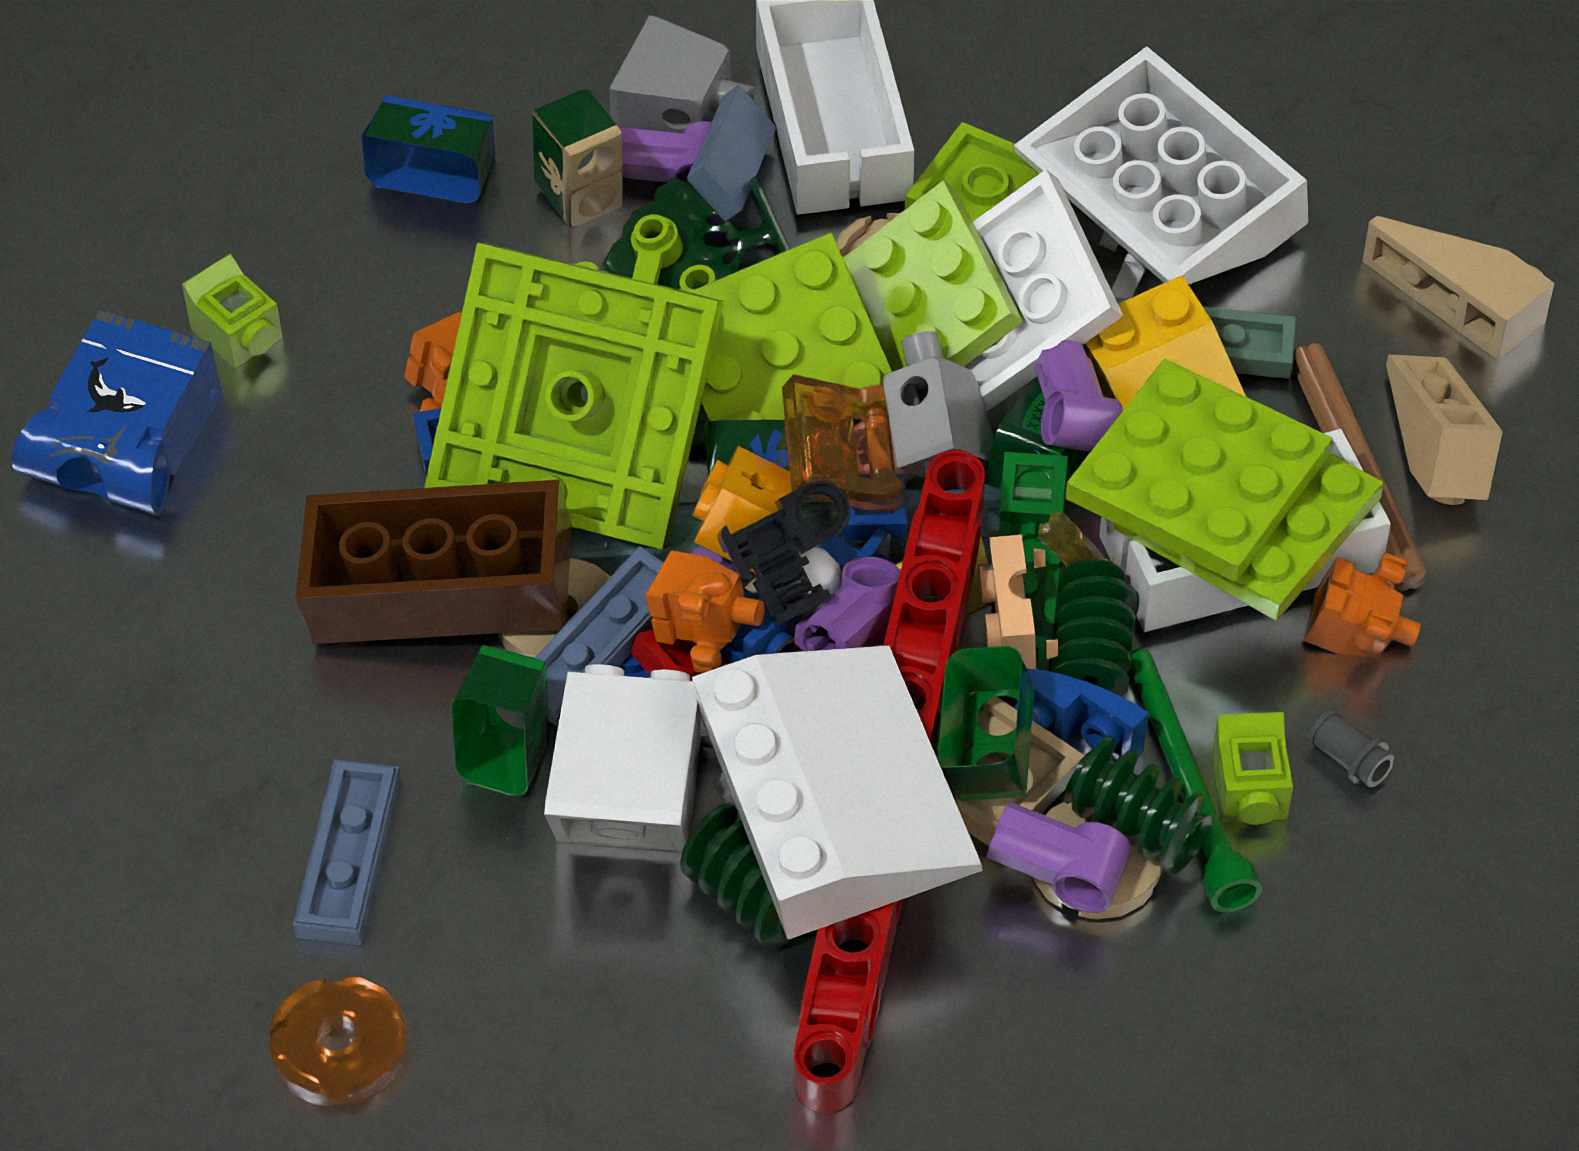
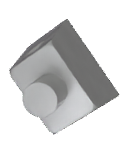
(671, 79)
(934, 407)

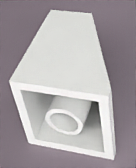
(625, 760)

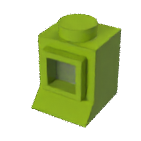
(231, 312)
(1252, 768)

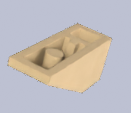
(1465, 283)
(1444, 429)

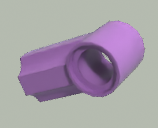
(661, 154)
(1074, 406)
(856, 611)
(1078, 862)

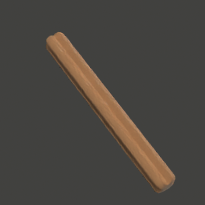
(1334, 413)

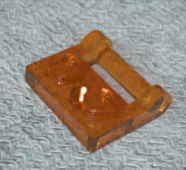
(824, 444)

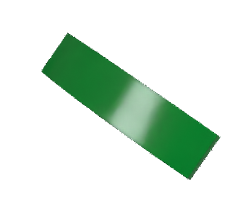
(1030, 493)

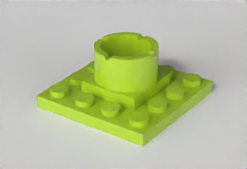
(516, 379)

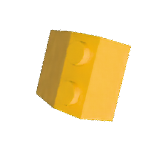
(1153, 327)

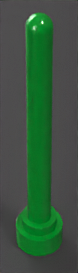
(1228, 877)

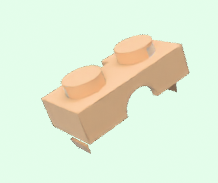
(1004, 585)

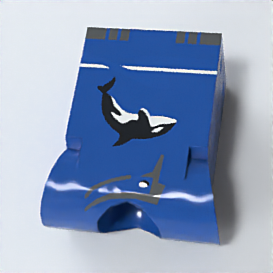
(122, 413)

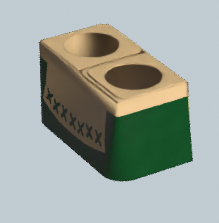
(580, 127)

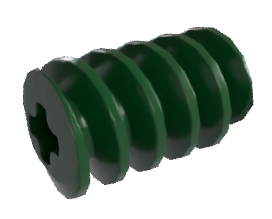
(1094, 624)
(1137, 807)
(727, 870)

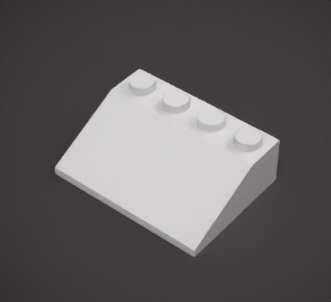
(1169, 172)
(833, 782)

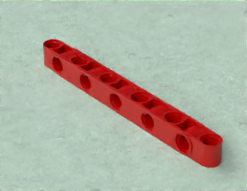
(938, 561)

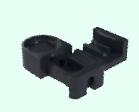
(775, 556)

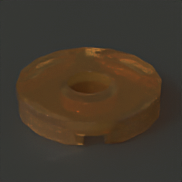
(344, 1074)

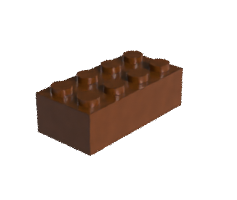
(434, 562)

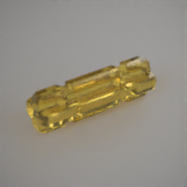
(1067, 540)

